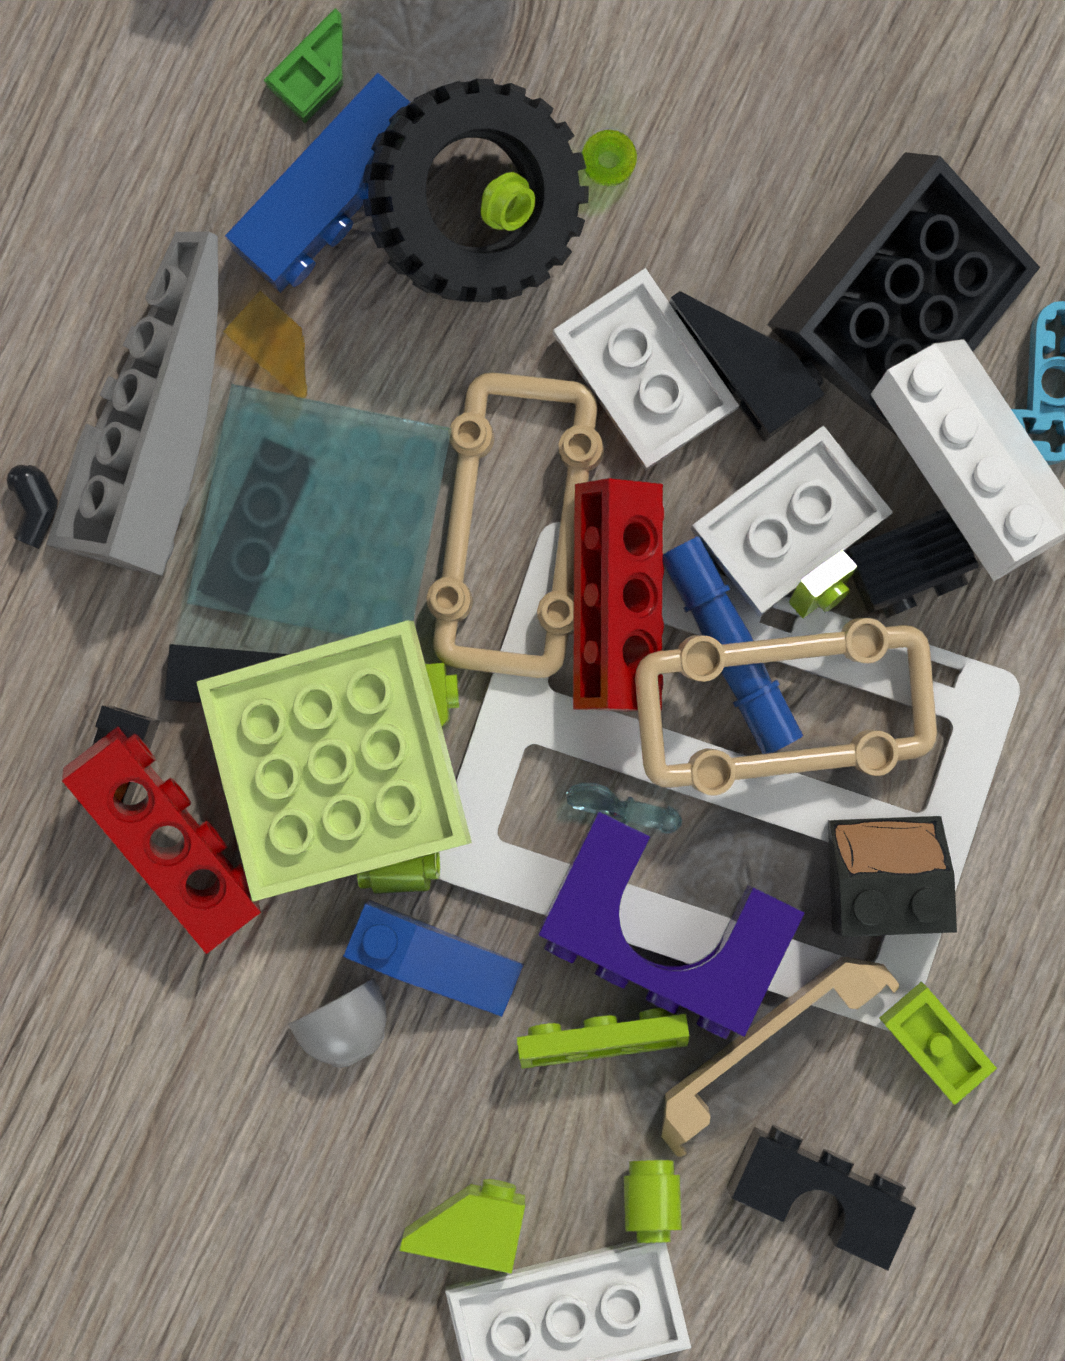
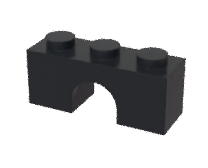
(869, 1212)

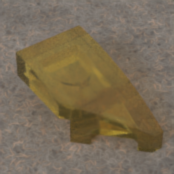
(271, 342)

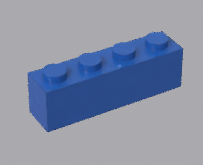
(317, 192)

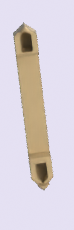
(851, 978)

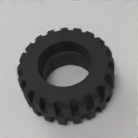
(537, 150)

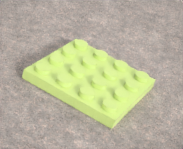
(333, 761)

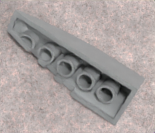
(142, 454)

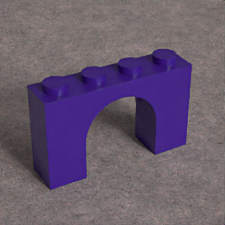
(719, 987)

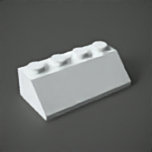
(974, 455)

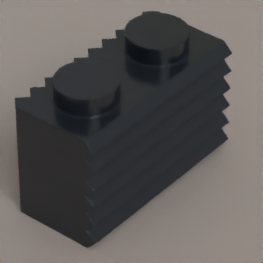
(910, 561)

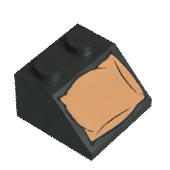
(891, 877)

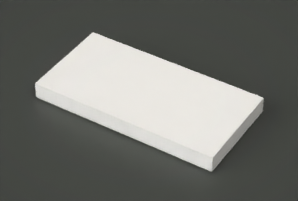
(573, 1308)

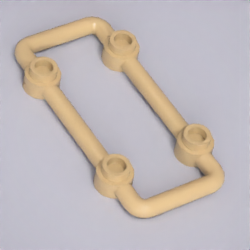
(472, 439)
(704, 659)

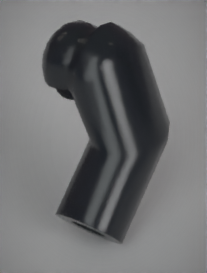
(36, 500)

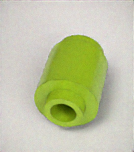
(405, 876)
(652, 1200)

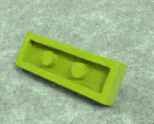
(602, 1038)

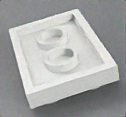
(645, 369)
(791, 520)

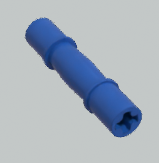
(716, 617)

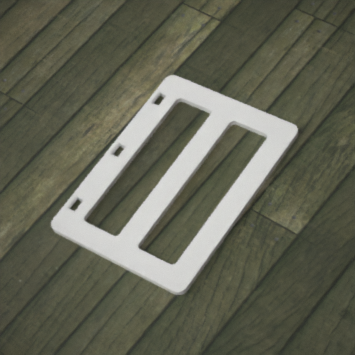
(529, 712)

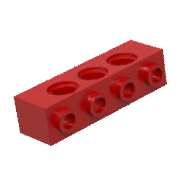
(616, 589)
(206, 914)

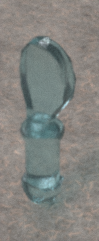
(596, 797)

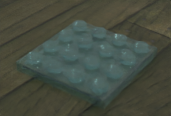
(318, 514)

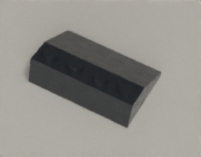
(904, 274)

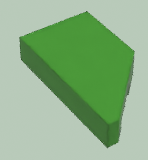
(311, 70)

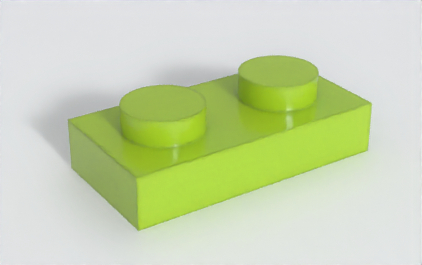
(938, 1043)

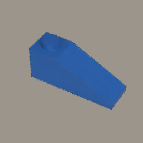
(432, 959)

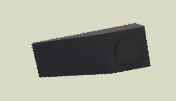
(756, 369)

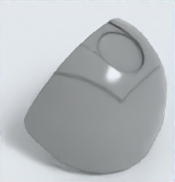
(345, 1027)

